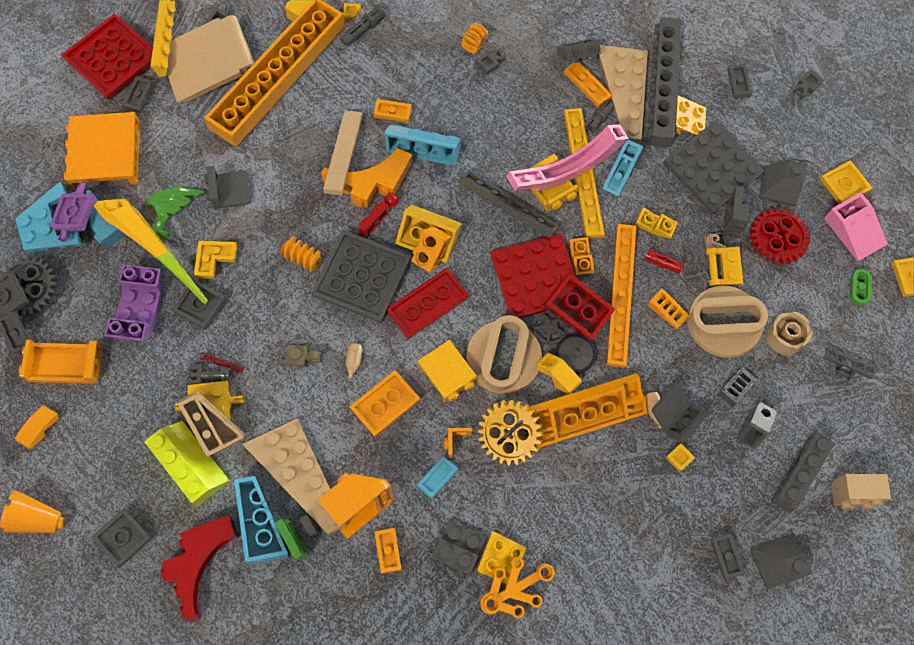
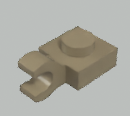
(299, 356)

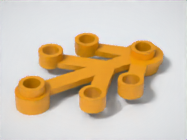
(513, 589)

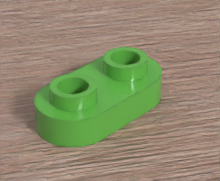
(862, 289)

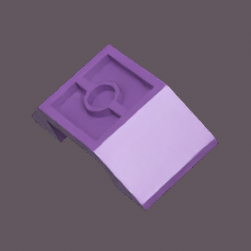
(137, 304)

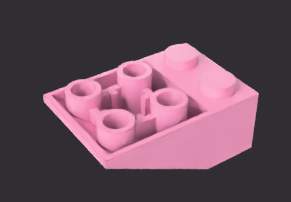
(857, 226)

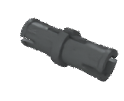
(599, 116)

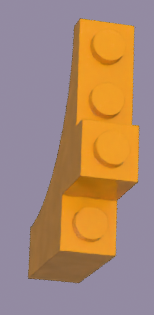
(383, 178)

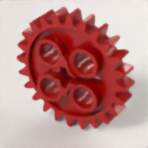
(779, 236)

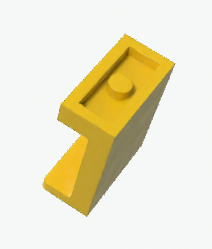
(556, 196)
(447, 371)

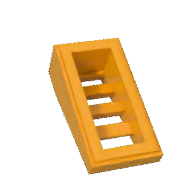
(667, 299)

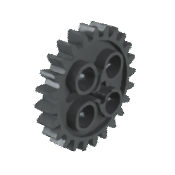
(43, 281)

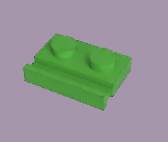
(292, 539)

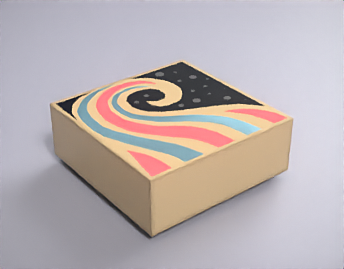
(715, 240)

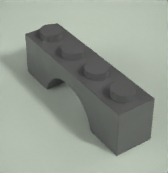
(800, 479)

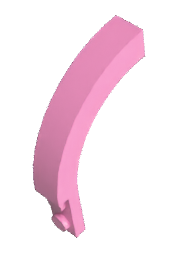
(572, 166)

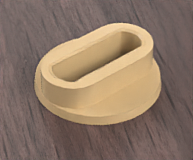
(726, 339)
(482, 350)

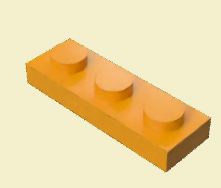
(588, 84)

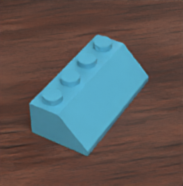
(423, 144)

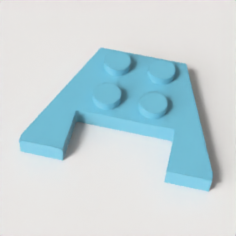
(36, 220)

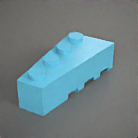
(258, 529)

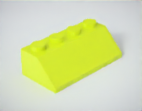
(186, 462)

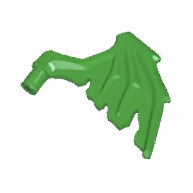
(169, 202)

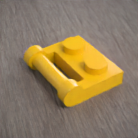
(730, 266)

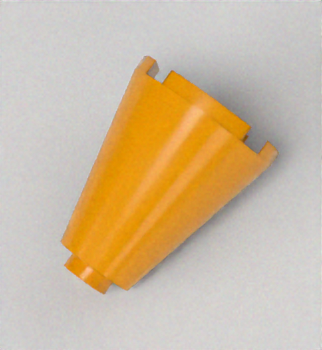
(29, 516)

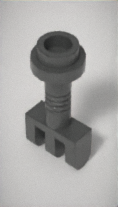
(225, 374)

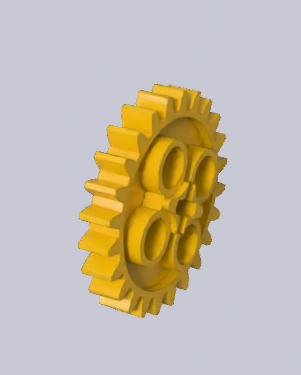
(522, 445)

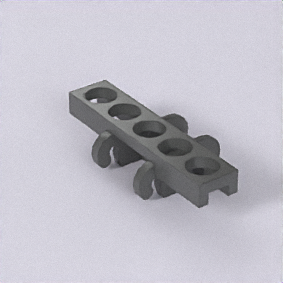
(856, 363)

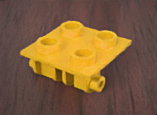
(689, 116)
(498, 554)

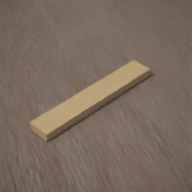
(342, 153)

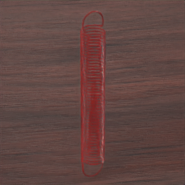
(221, 364)

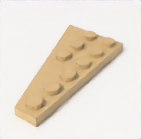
(626, 81)
(294, 466)

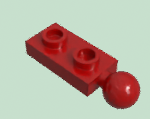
(377, 214)

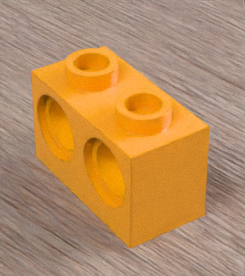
(434, 251)

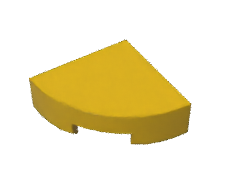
(350, 11)

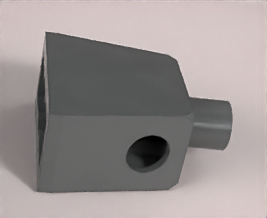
(757, 424)

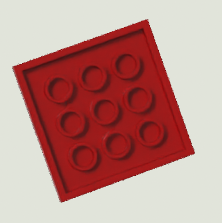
(110, 56)
(531, 273)

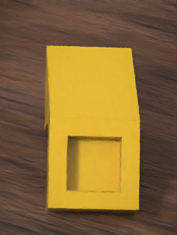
(562, 375)

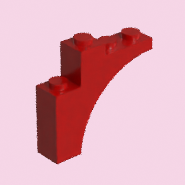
(187, 569)

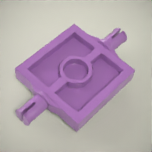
(72, 212)

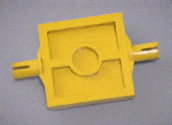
(217, 394)

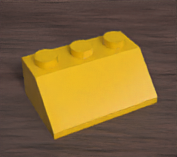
(417, 219)

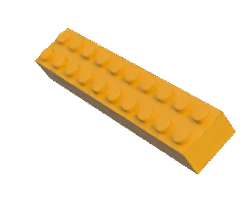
(275, 72)

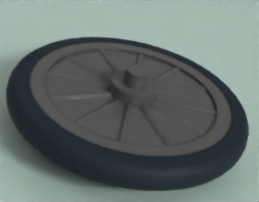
(576, 352)

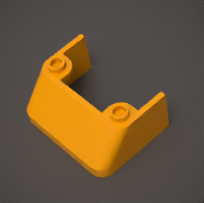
(356, 501)

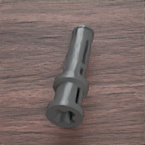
(368, 21)

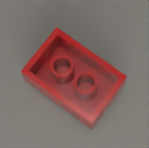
(578, 307)

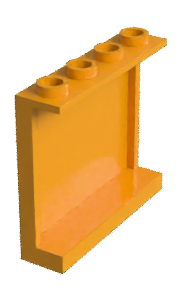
(102, 148)

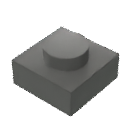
(307, 527)

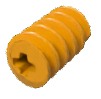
(301, 255)

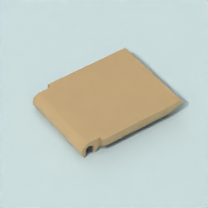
(207, 58)

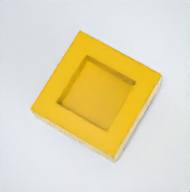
(680, 457)

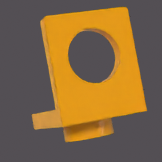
(455, 432)

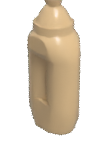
(353, 358)
(651, 400)

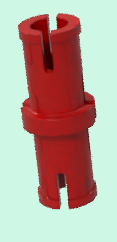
(664, 261)

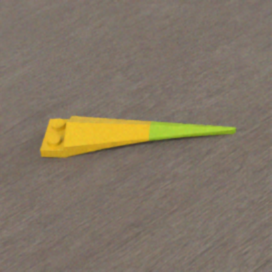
(132, 223)

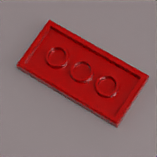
(427, 303)

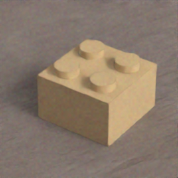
(860, 490)

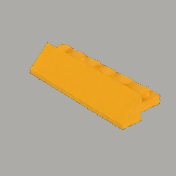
(590, 409)

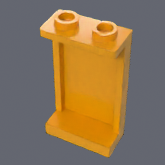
(61, 362)

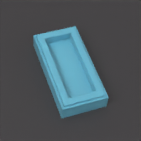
(437, 477)

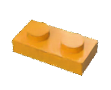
(392, 111)
(388, 551)

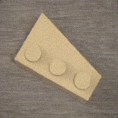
(208, 424)

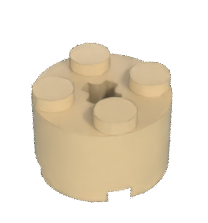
(789, 333)

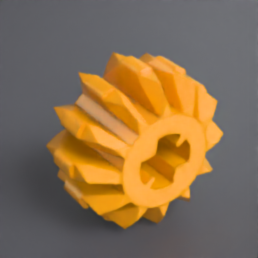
(474, 38)

